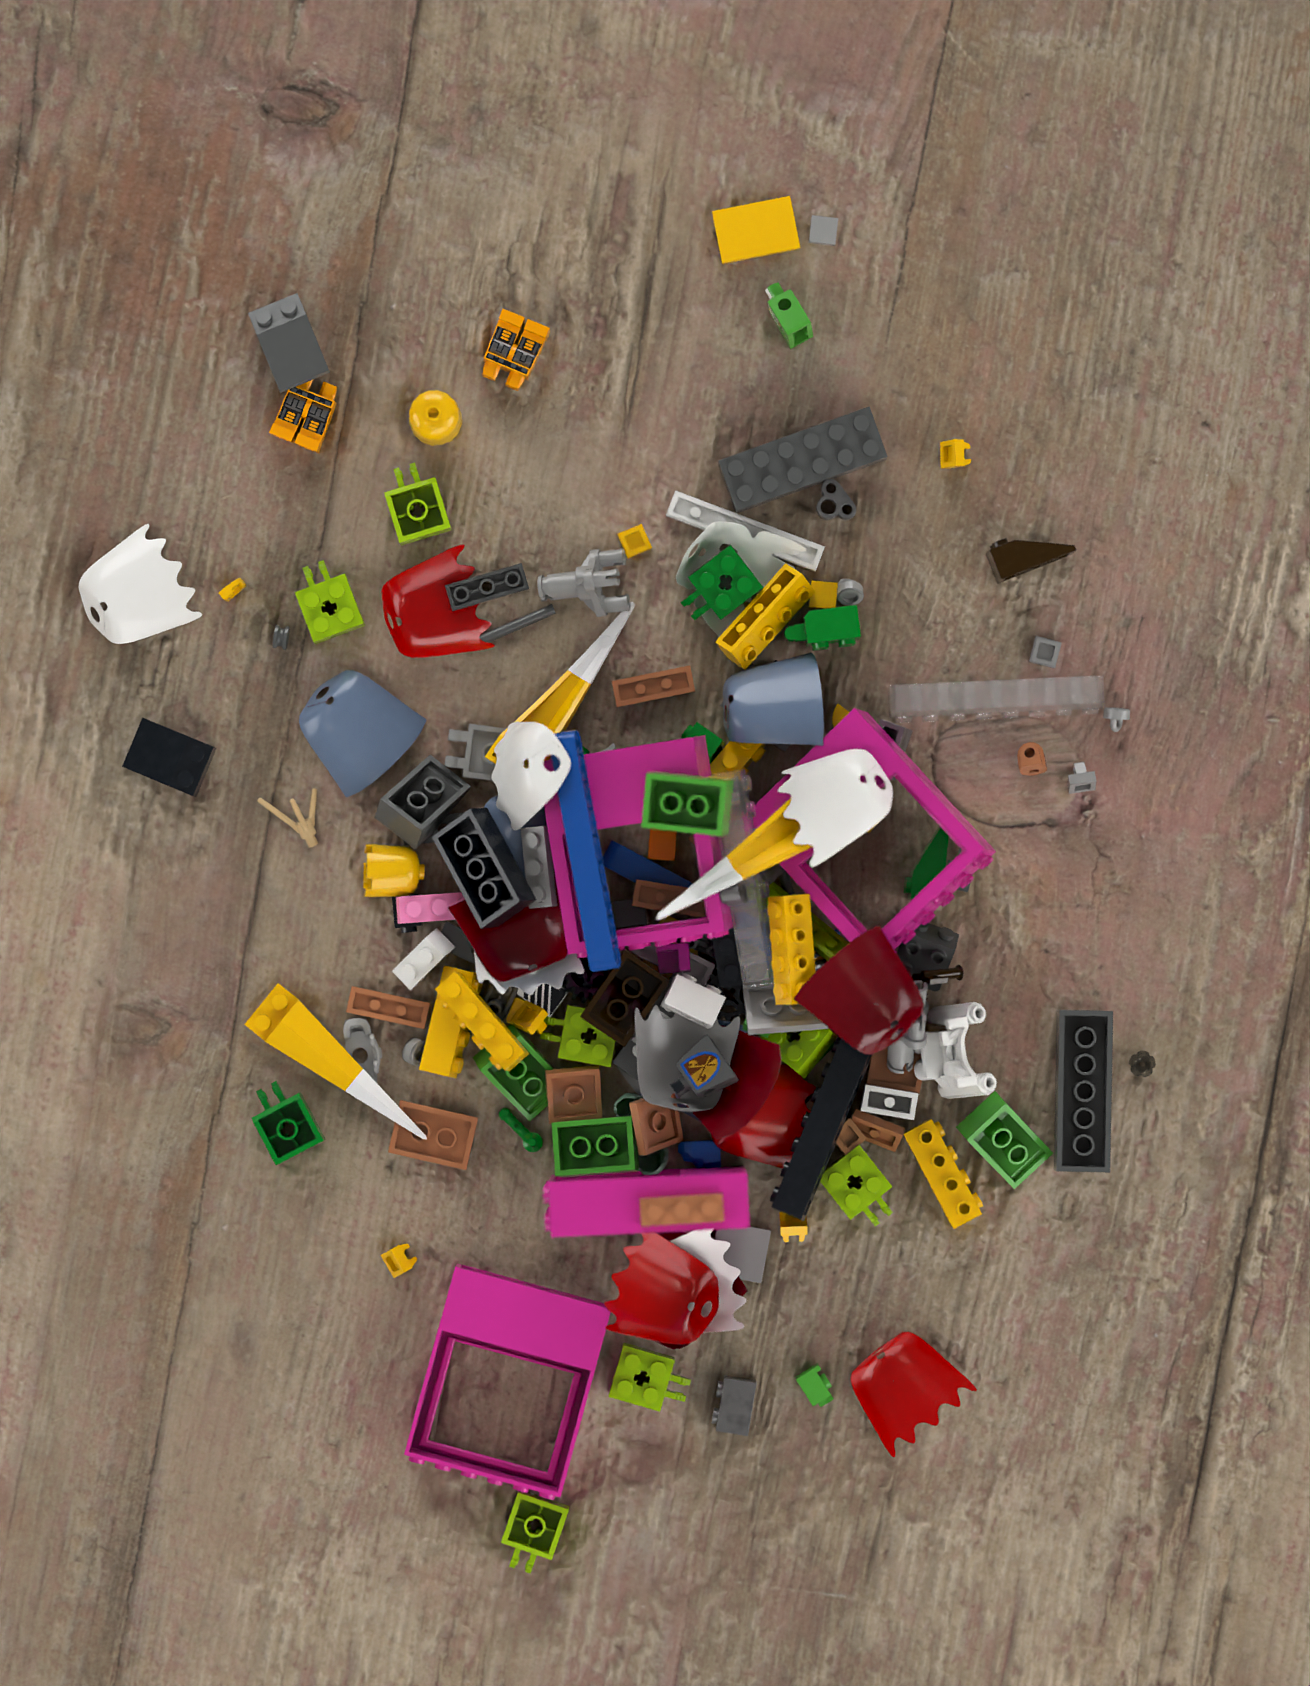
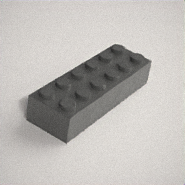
(802, 460)
(1083, 1091)

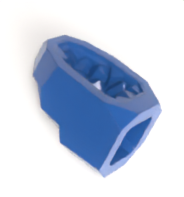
(701, 1153)

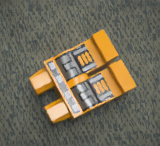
(512, 357)
(311, 407)

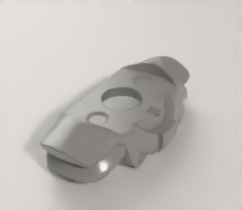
(359, 1035)

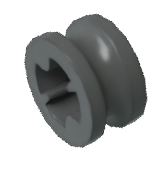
(281, 637)

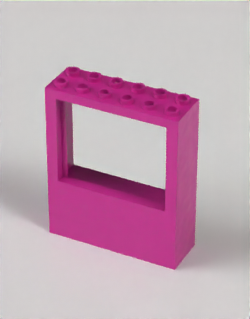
(862, 732)
(617, 796)
(612, 1201)
(523, 1324)

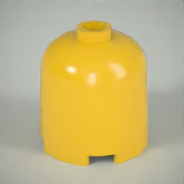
(435, 417)
(391, 871)

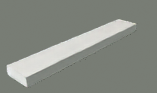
(702, 514)

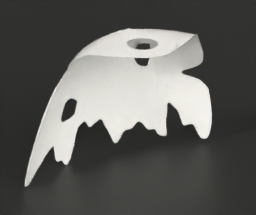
(753, 551)

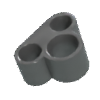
(839, 498)
(734, 894)

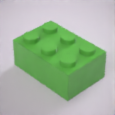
(687, 803)
(594, 1147)

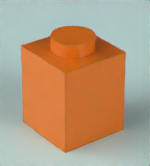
(662, 845)

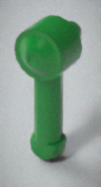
(531, 1141)

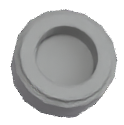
(849, 592)
(1116, 717)
(413, 1051)

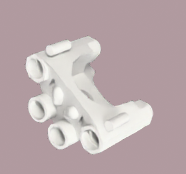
(945, 1053)

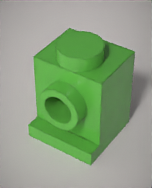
(815, 1386)

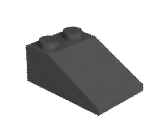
(288, 342)
(421, 801)

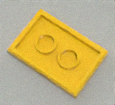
(756, 230)

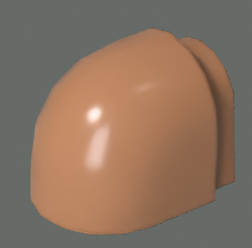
(1031, 759)

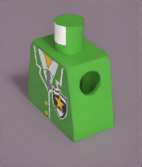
(788, 315)

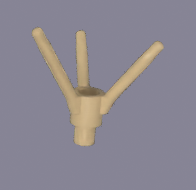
(304, 827)

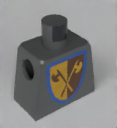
(703, 1070)

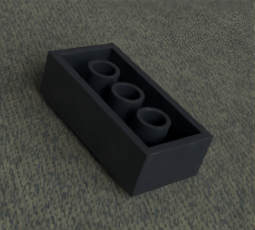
(484, 868)

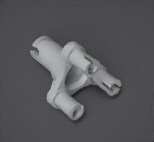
(588, 583)
(915, 1038)

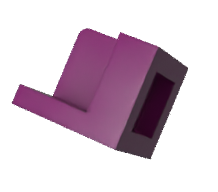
(673, 958)

